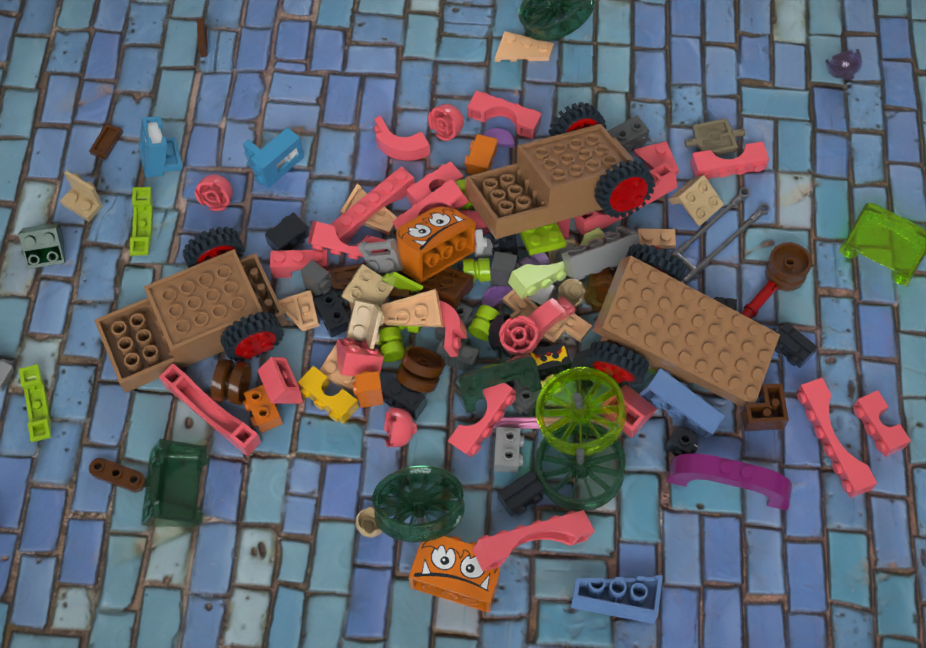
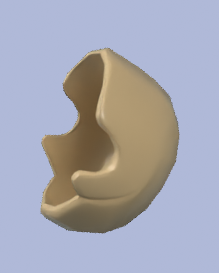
(573, 291)
(366, 523)

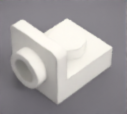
(482, 245)
(543, 295)

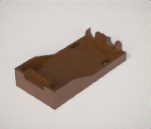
(449, 284)

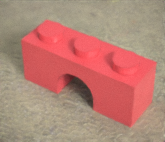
(420, 190)
(285, 262)
(887, 439)

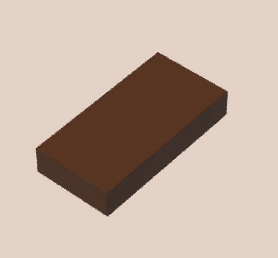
(202, 37)
(106, 141)

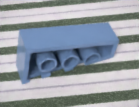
(681, 403)
(619, 597)

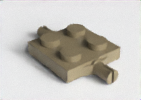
(715, 136)

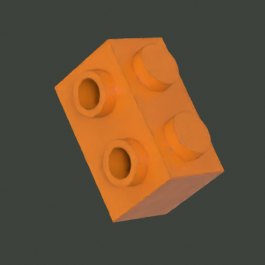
(481, 155)
(368, 389)
(264, 412)

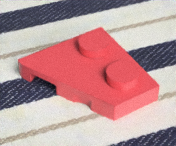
(656, 155)

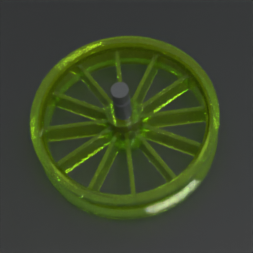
(581, 410)

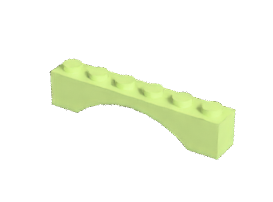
(531, 278)

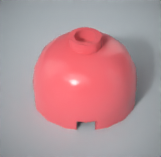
(446, 121)
(214, 192)
(519, 336)
(399, 427)

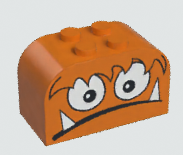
(434, 242)
(452, 572)

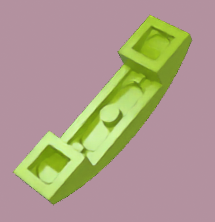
(142, 221)
(36, 402)

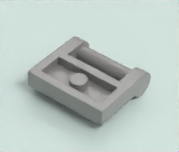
(383, 261)

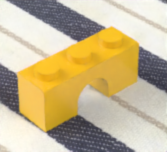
(339, 406)

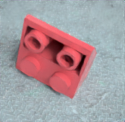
(357, 357)
(280, 381)
(637, 410)

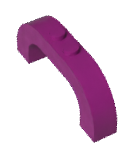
(733, 473)

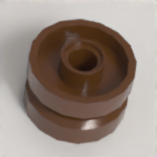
(788, 266)
(420, 369)
(230, 381)

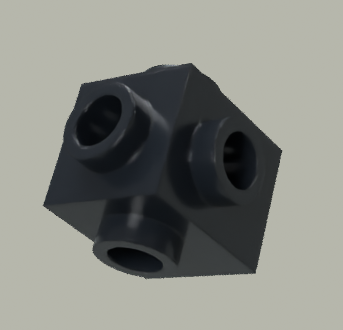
(682, 442)

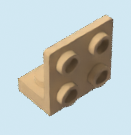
(82, 197)
(698, 199)
(367, 287)
(365, 322)

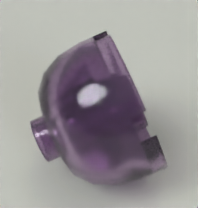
(845, 65)

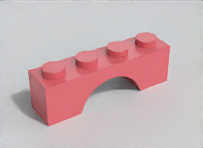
(486, 106)
(708, 164)
(445, 196)
(325, 236)
(470, 437)

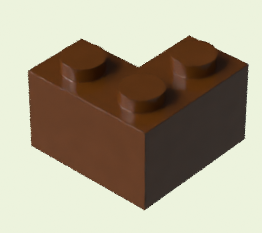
(769, 413)

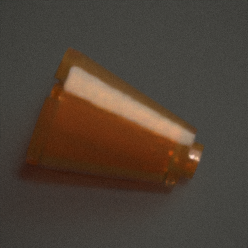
(597, 288)

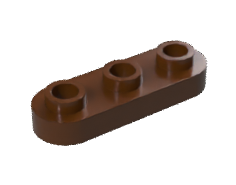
(123, 480)

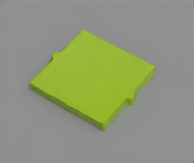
(402, 282)

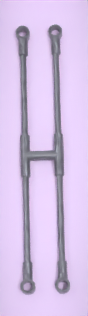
(694, 270)

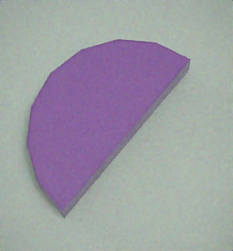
(504, 138)
(494, 296)

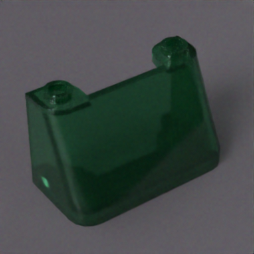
(471, 383)
(173, 485)

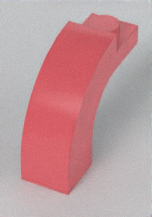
(397, 147)
(551, 313)
(454, 329)

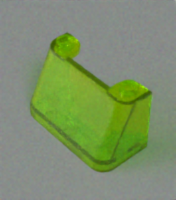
(887, 241)

